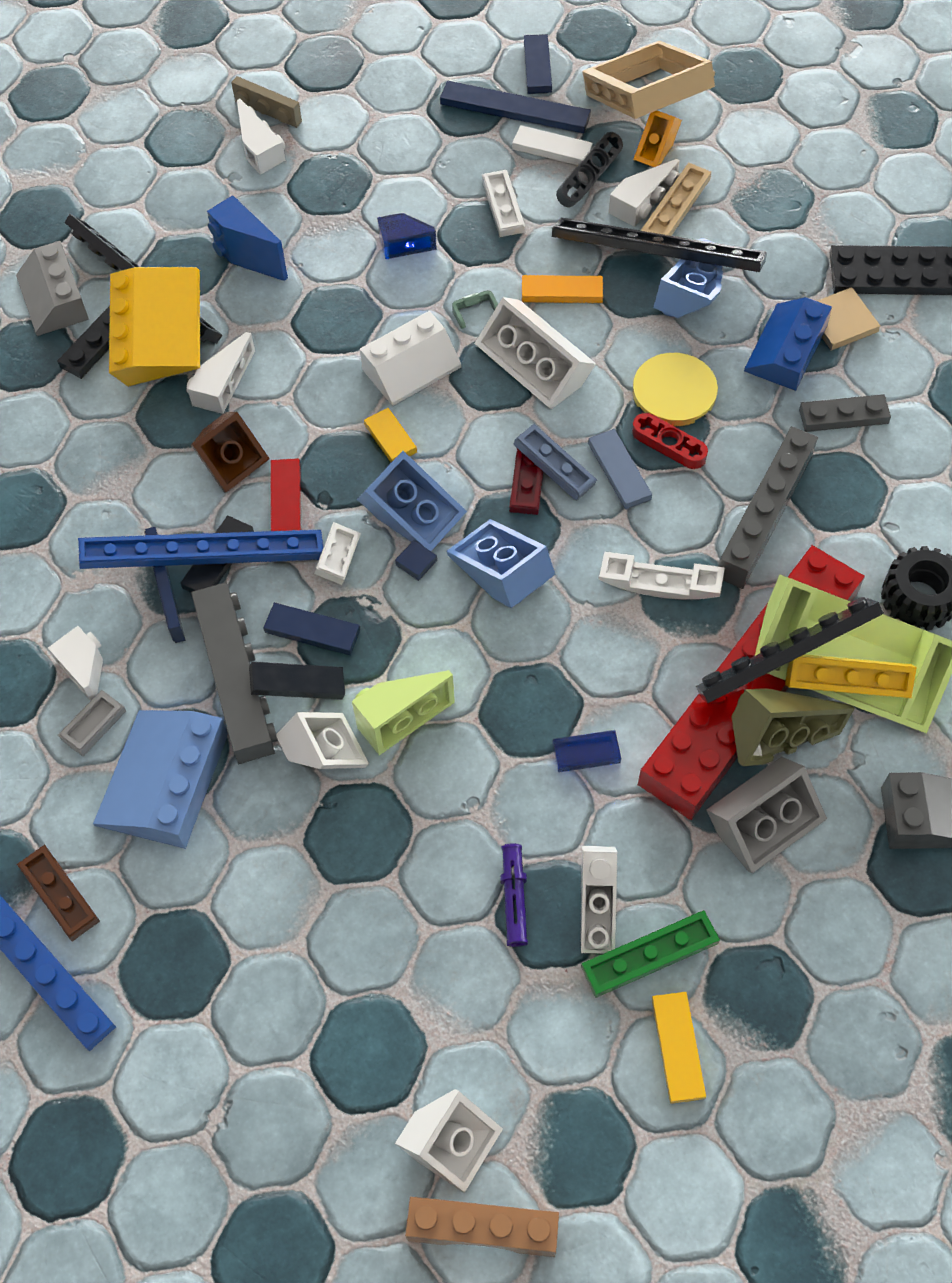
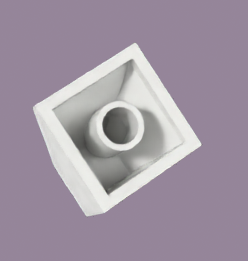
(321, 741)
(450, 1138)

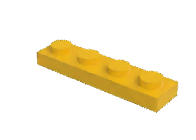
(851, 676)

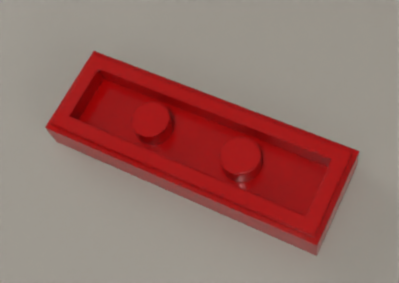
(285, 494)

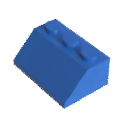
(789, 341)

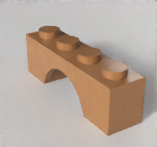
(482, 1225)

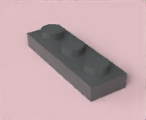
(844, 413)

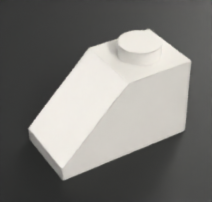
(79, 659)

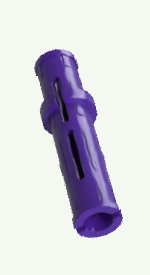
(513, 857)

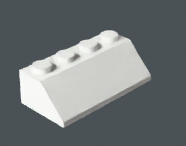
(534, 352)

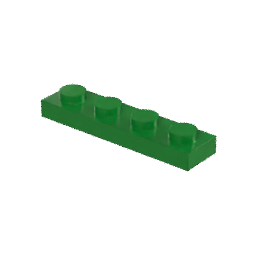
(650, 953)

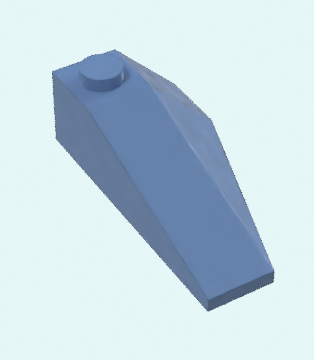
(688, 287)

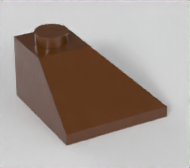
(229, 450)

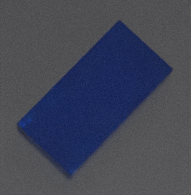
(586, 751)

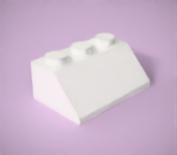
(410, 358)

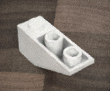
(260, 144)
(640, 192)
(598, 899)

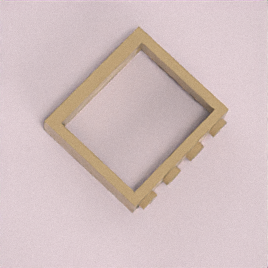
(608, 80)

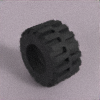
(908, 603)

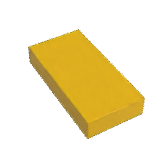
(389, 434)

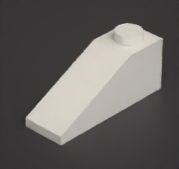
(220, 375)

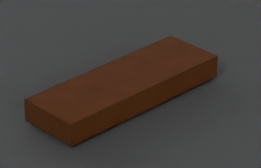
(58, 893)

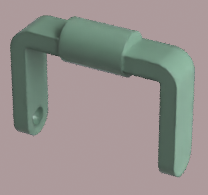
(471, 300)

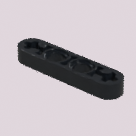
(590, 169)

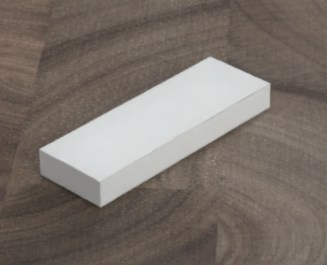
(550, 145)
(503, 203)

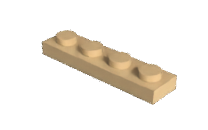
(678, 200)

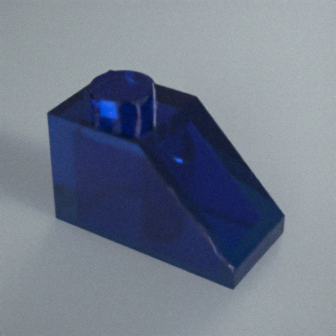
(405, 235)

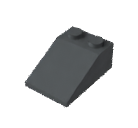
(917, 810)

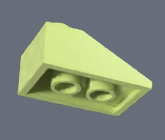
(400, 707)

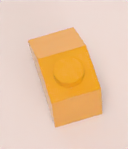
(657, 138)

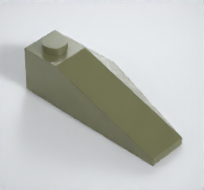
(780, 721)

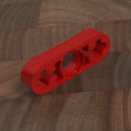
(672, 451)

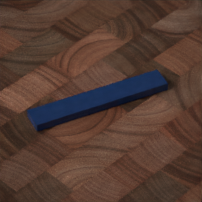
(515, 107)

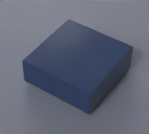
(416, 560)

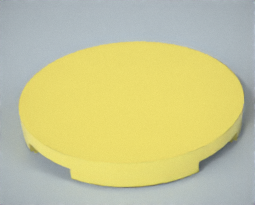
(675, 388)

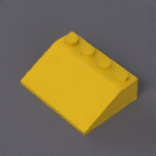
(154, 323)

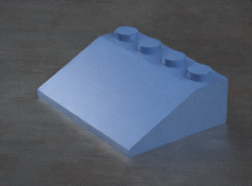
(163, 775)

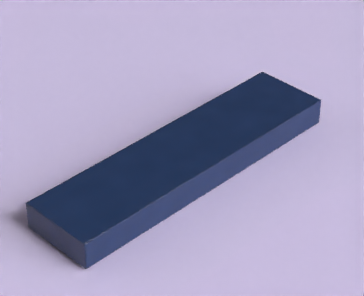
(167, 598)

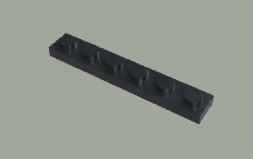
(800, 642)

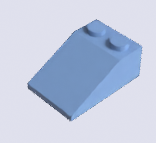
(412, 502)
(503, 562)

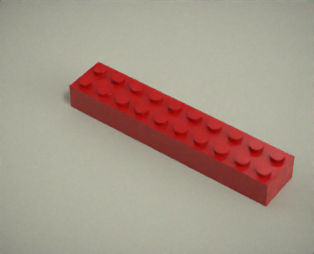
(703, 740)

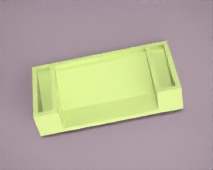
(881, 639)

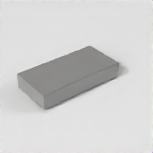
(92, 723)

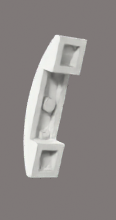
(660, 580)

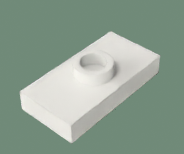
(337, 553)

